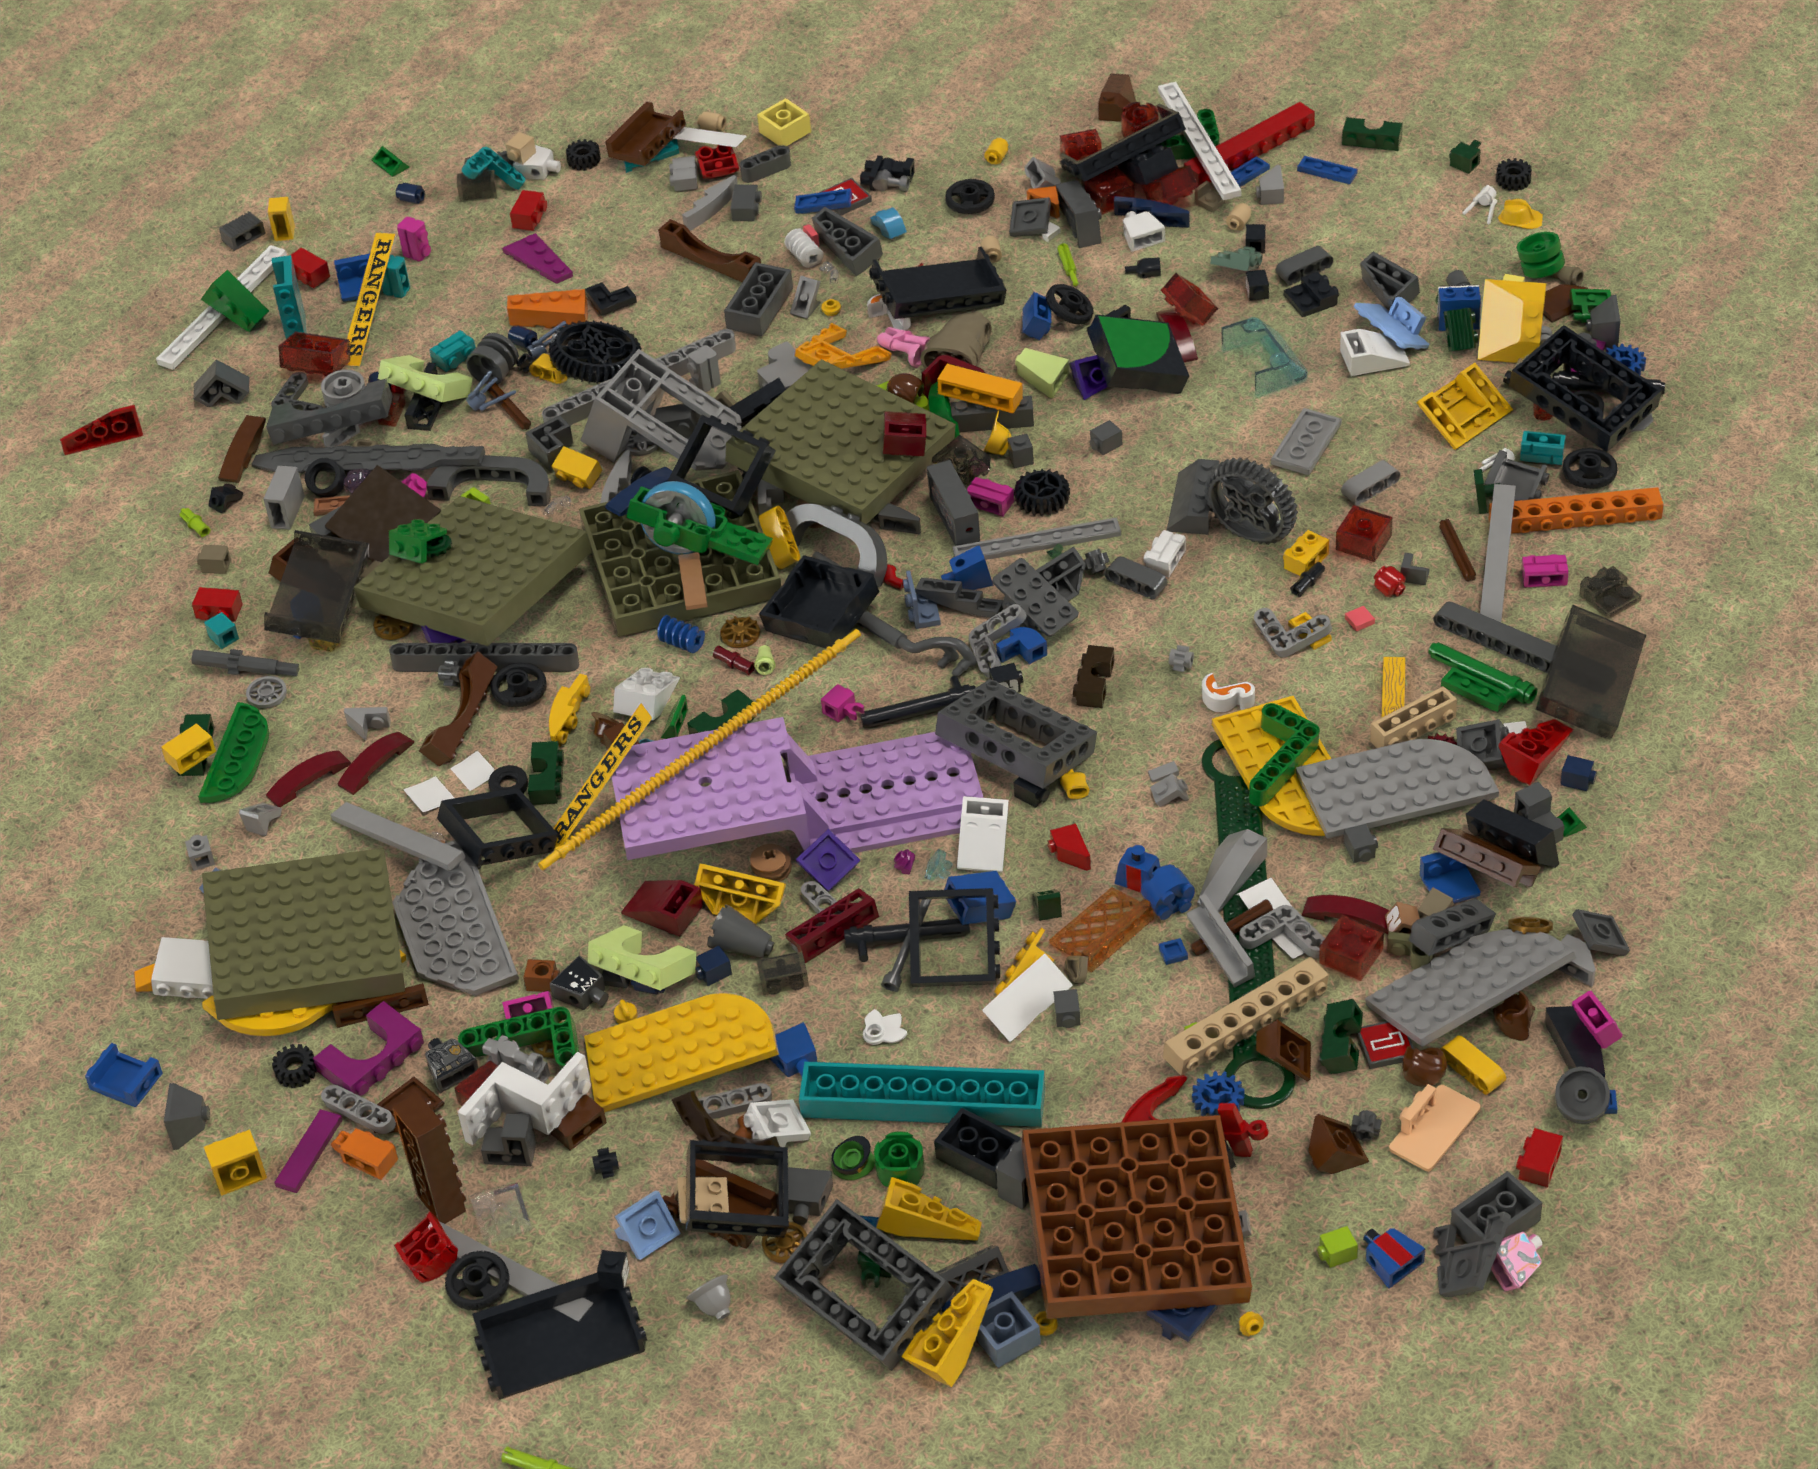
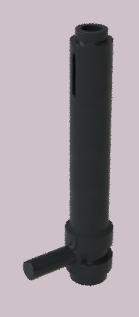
(1575, 381)
(915, 707)
(870, 936)

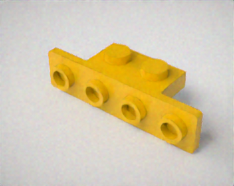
(1025, 958)

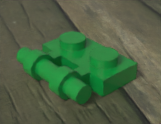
(1586, 300)

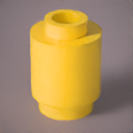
(996, 151)

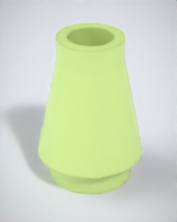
(764, 661)

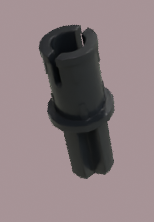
(1307, 579)

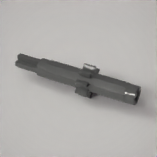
(236, 662)

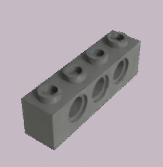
(1451, 926)

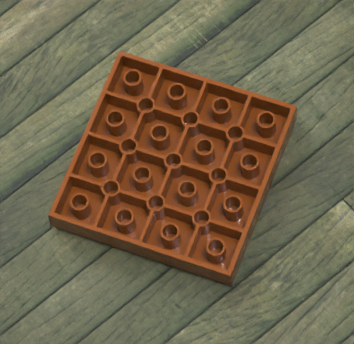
(1135, 1217)

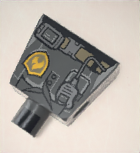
(449, 1063)

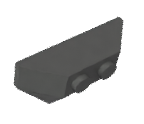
(1065, 573)

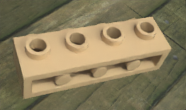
(1414, 719)

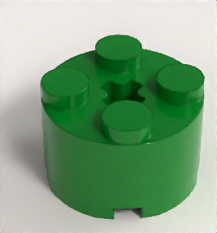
(900, 1158)

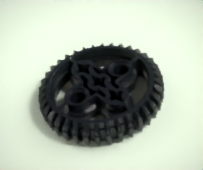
(591, 350)

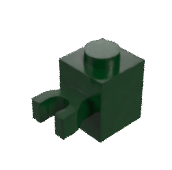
(1465, 156)

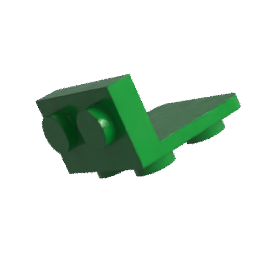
(411, 539)

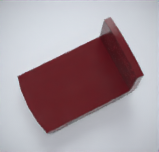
(933, 371)

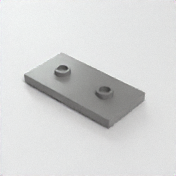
(1306, 441)

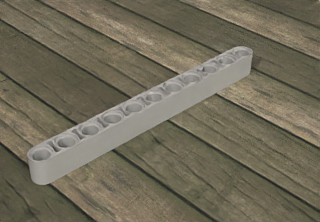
(579, 405)

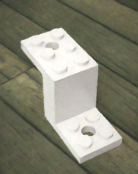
(516, 1092)

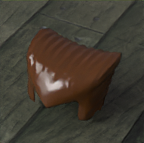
(1515, 1016)

